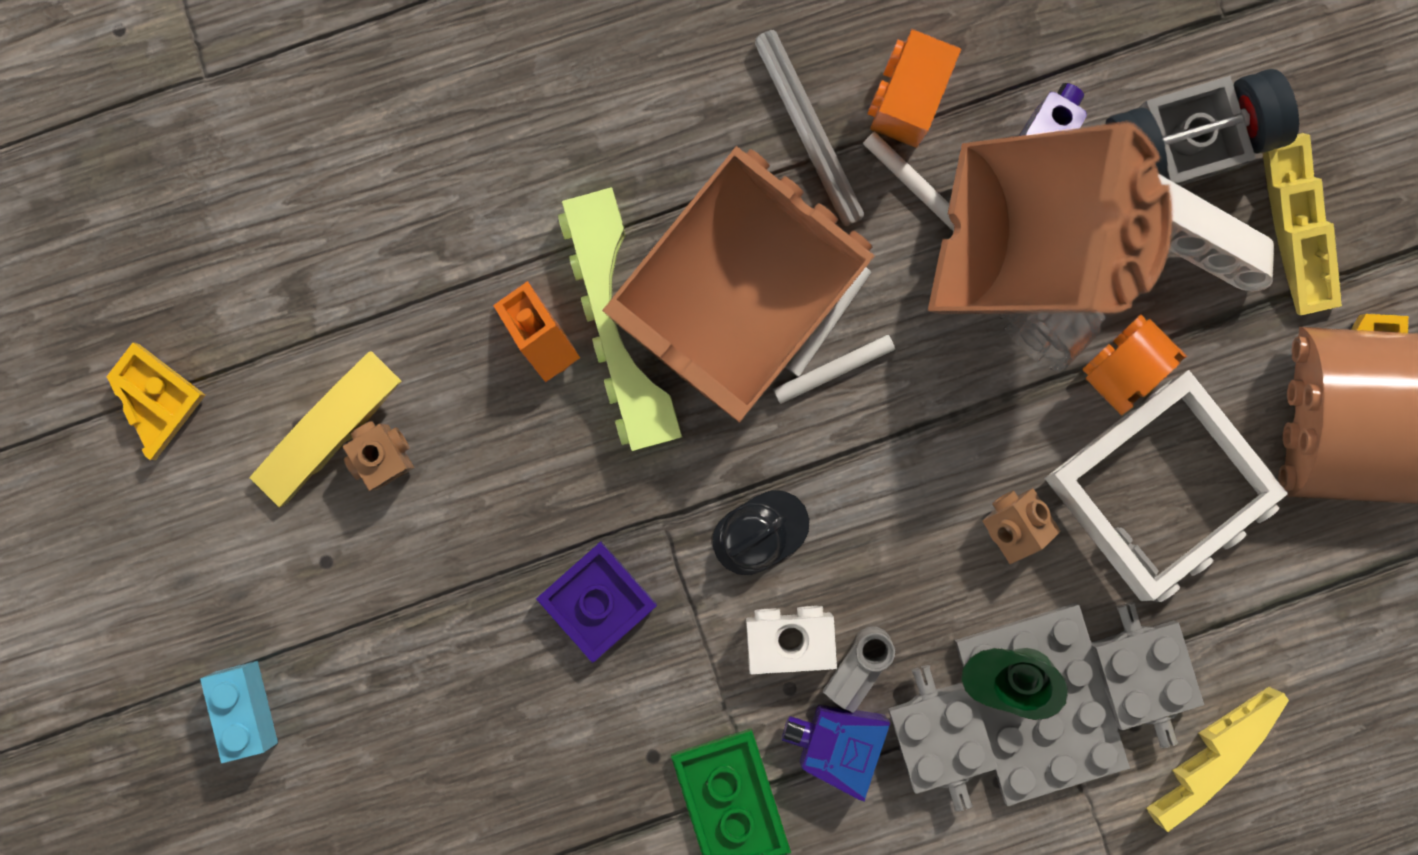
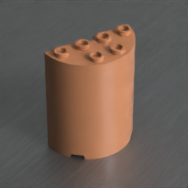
(1054, 224)
(739, 282)
(1353, 416)

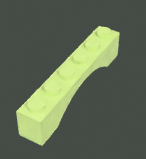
(597, 236)

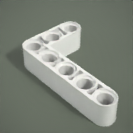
(1219, 242)

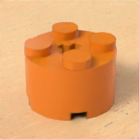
(1136, 366)

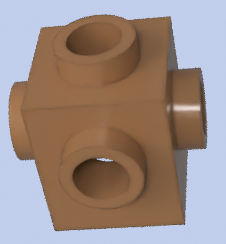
(392, 456)
(1020, 524)

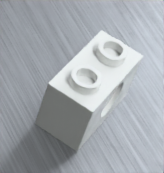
(815, 651)

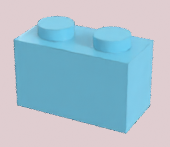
(239, 711)

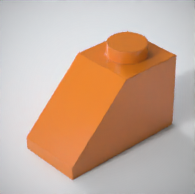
(536, 332)

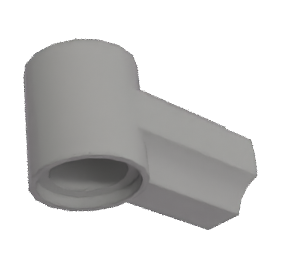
(858, 672)

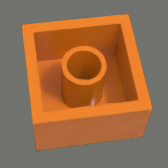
(915, 88)

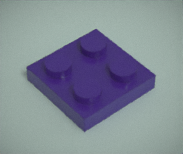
(596, 601)

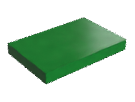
(730, 797)

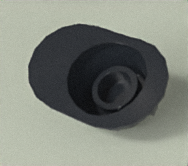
(761, 532)

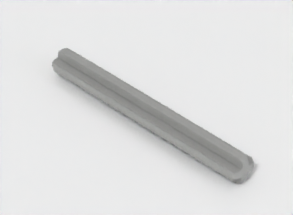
(809, 128)

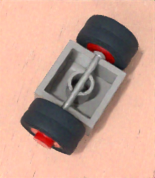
(1217, 124)

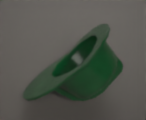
(1015, 682)

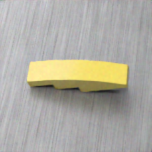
(1301, 227)
(325, 429)
(1229, 747)

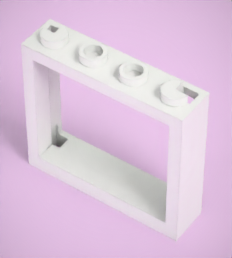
(1199, 557)

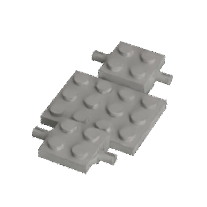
(1110, 685)

